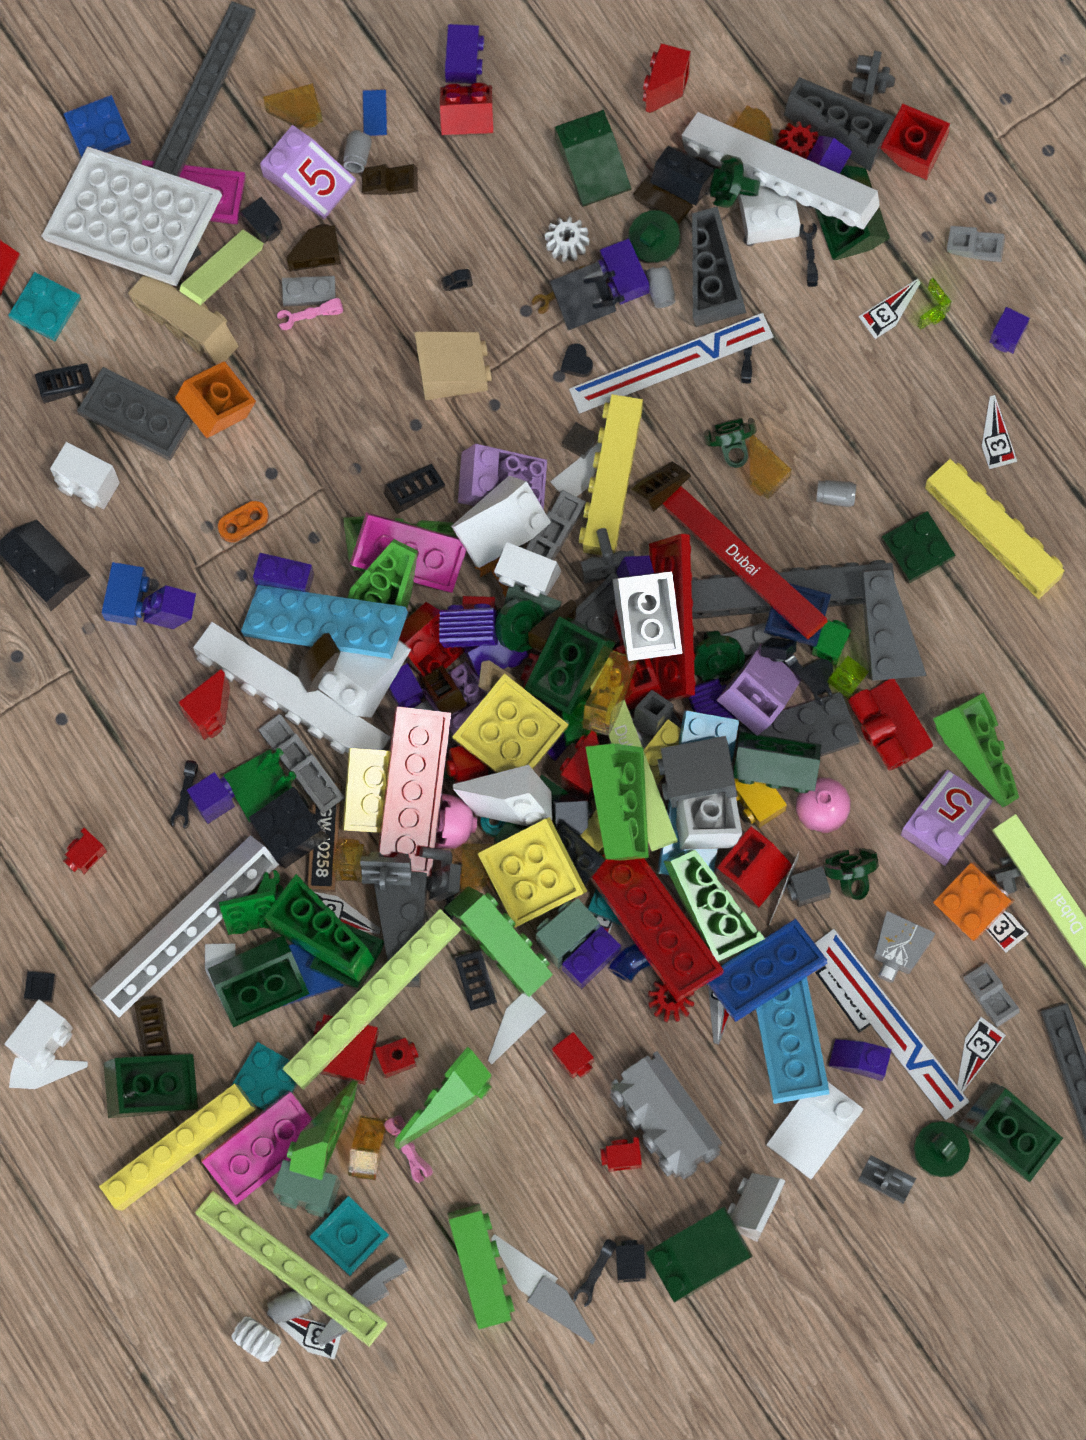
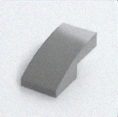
(975, 244)
(991, 994)

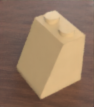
(452, 363)

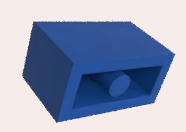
(125, 594)

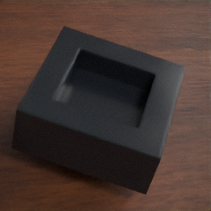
(778, 649)
(40, 986)

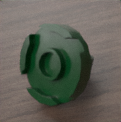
(729, 182)
(655, 236)
(731, 435)
(516, 621)
(718, 657)
(851, 868)
(941, 1149)

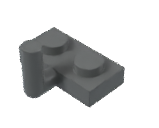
(602, 567)
(446, 880)

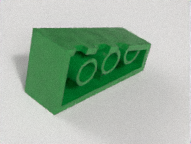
(317, 930)

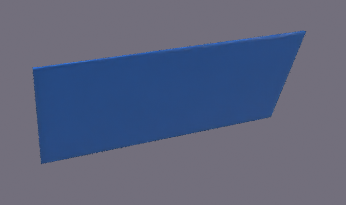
(374, 112)

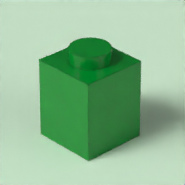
(832, 641)

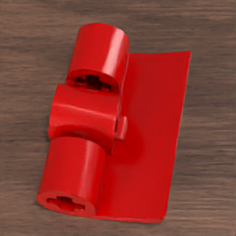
(890, 724)

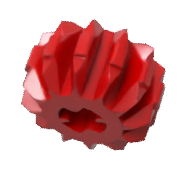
(803, 136)
(671, 1008)

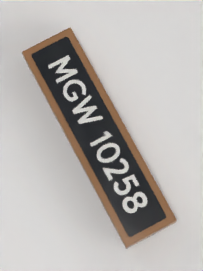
(321, 858)

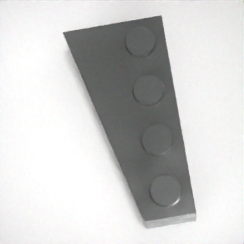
(840, 117)
(714, 276)
(889, 638)
(402, 915)

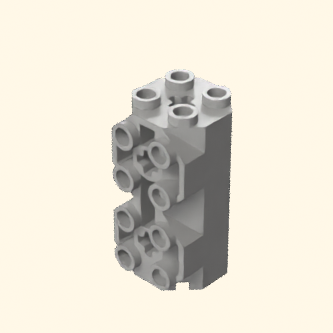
(666, 1116)

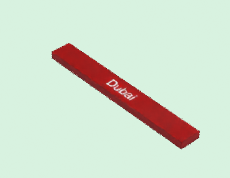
(745, 563)

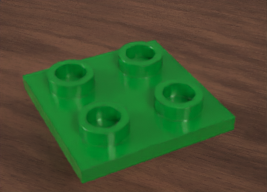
(259, 781)
(249, 911)

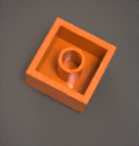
(215, 399)
(973, 901)

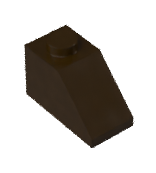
(315, 249)

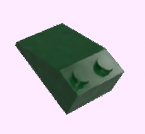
(592, 158)
(568, 664)
(150, 1085)
(1010, 1131)
(699, 1254)

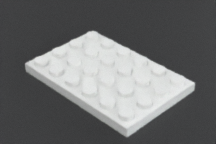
(132, 216)

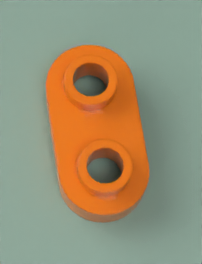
(242, 521)

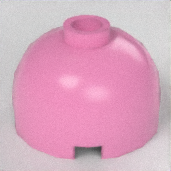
(825, 807)
(454, 823)

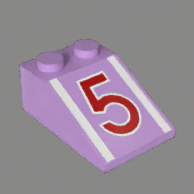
(306, 172)
(946, 817)

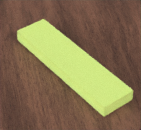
(221, 267)

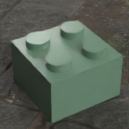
(566, 931)
(301, 1190)

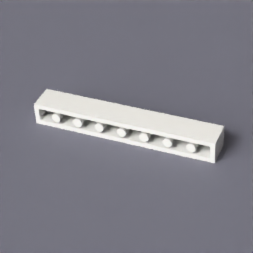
(782, 171)
(285, 691)
(183, 926)

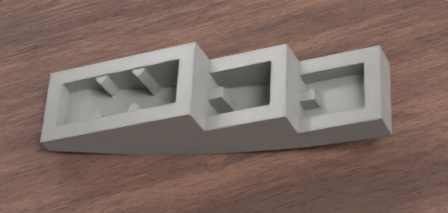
(563, 519)
(297, 758)
(367, 1295)

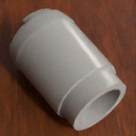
(357, 151)
(660, 286)
(836, 493)
(289, 1306)

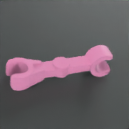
(330, 307)
(394, 1127)

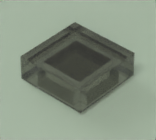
(580, 440)

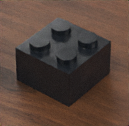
(289, 827)

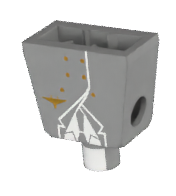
(900, 946)

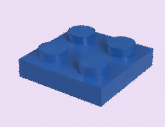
(97, 126)

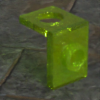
(938, 312)
(848, 676)

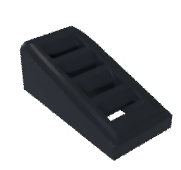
(62, 373)
(392, 489)
(468, 956)

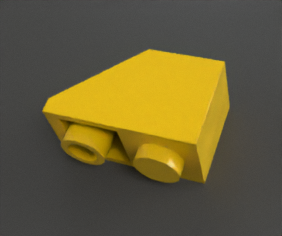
(759, 802)

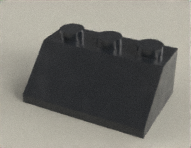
(42, 563)

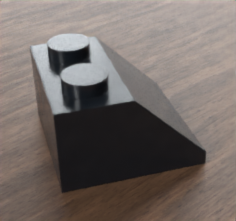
(682, 175)

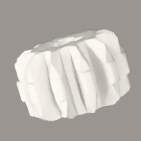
(557, 236)
(256, 1339)

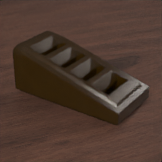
(653, 497)
(540, 633)
(445, 692)
(141, 1019)

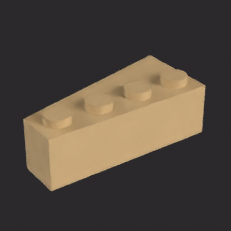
(185, 318)

